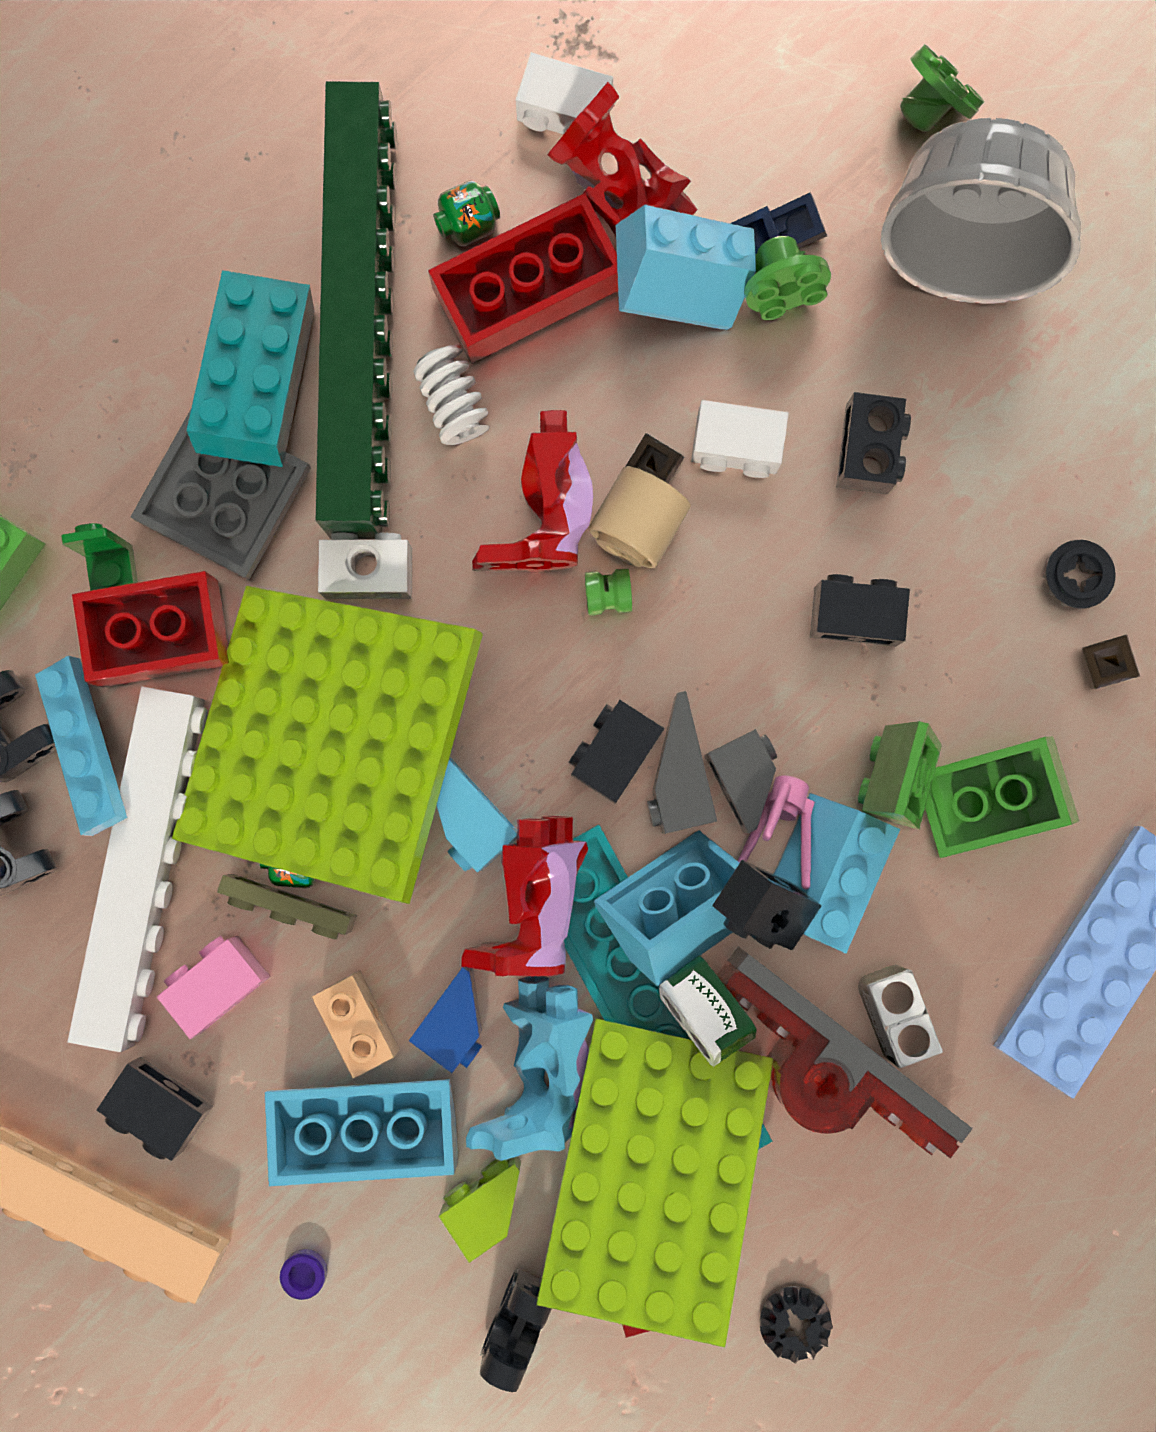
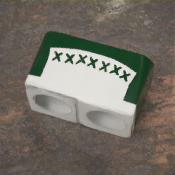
(871, 991)
(707, 1011)

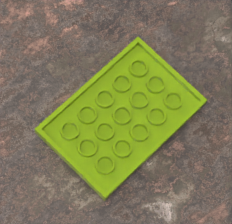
(656, 1185)

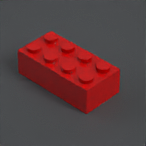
(526, 278)

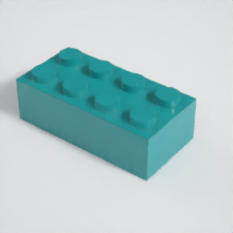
(251, 369)

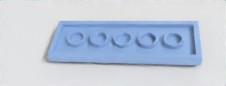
(1091, 973)

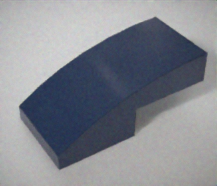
(794, 219)

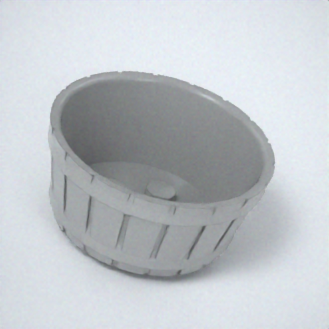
(985, 214)

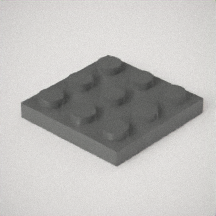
(219, 503)

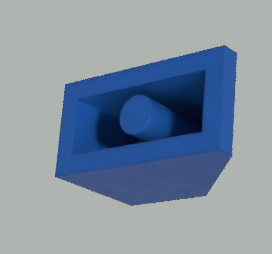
(452, 1024)

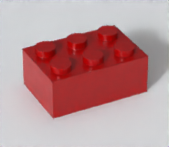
(151, 629)

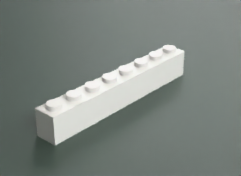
(137, 872)

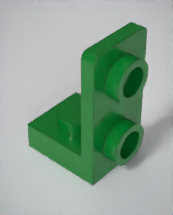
(107, 555)

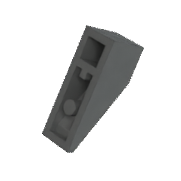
(681, 781)

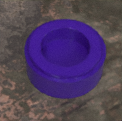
(303, 1274)

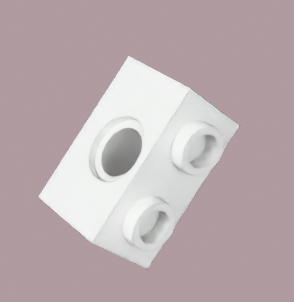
(389, 579)

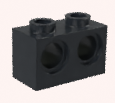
(863, 441)

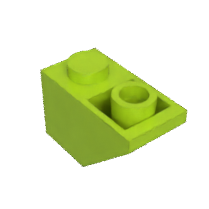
(481, 1213)

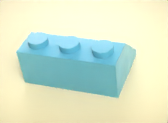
(683, 267)
(845, 867)
(666, 908)

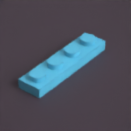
(80, 746)

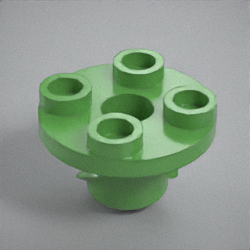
(937, 92)
(785, 278)

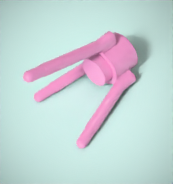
(785, 803)

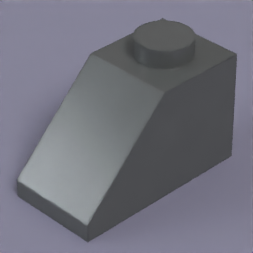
(745, 775)

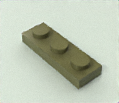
(286, 906)

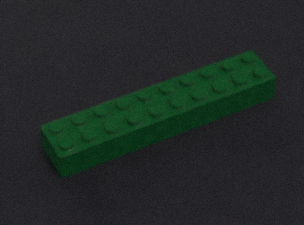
(355, 310)

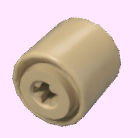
(639, 518)

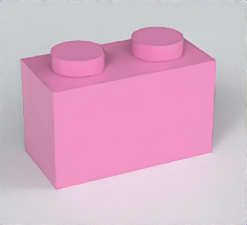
(212, 986)

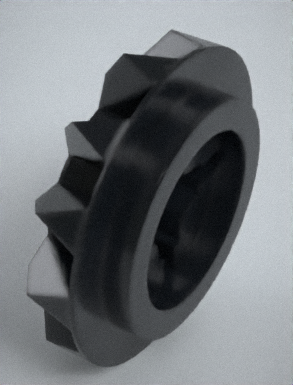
(1091, 559)
(803, 1304)

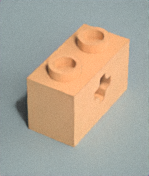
(356, 1024)

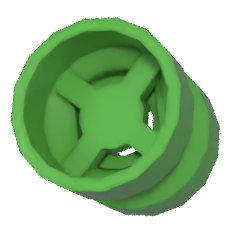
(608, 592)

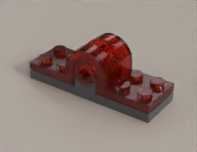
(850, 1071)

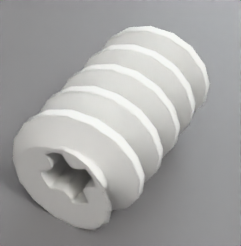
(449, 396)

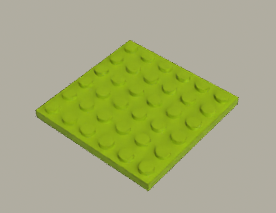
(329, 740)

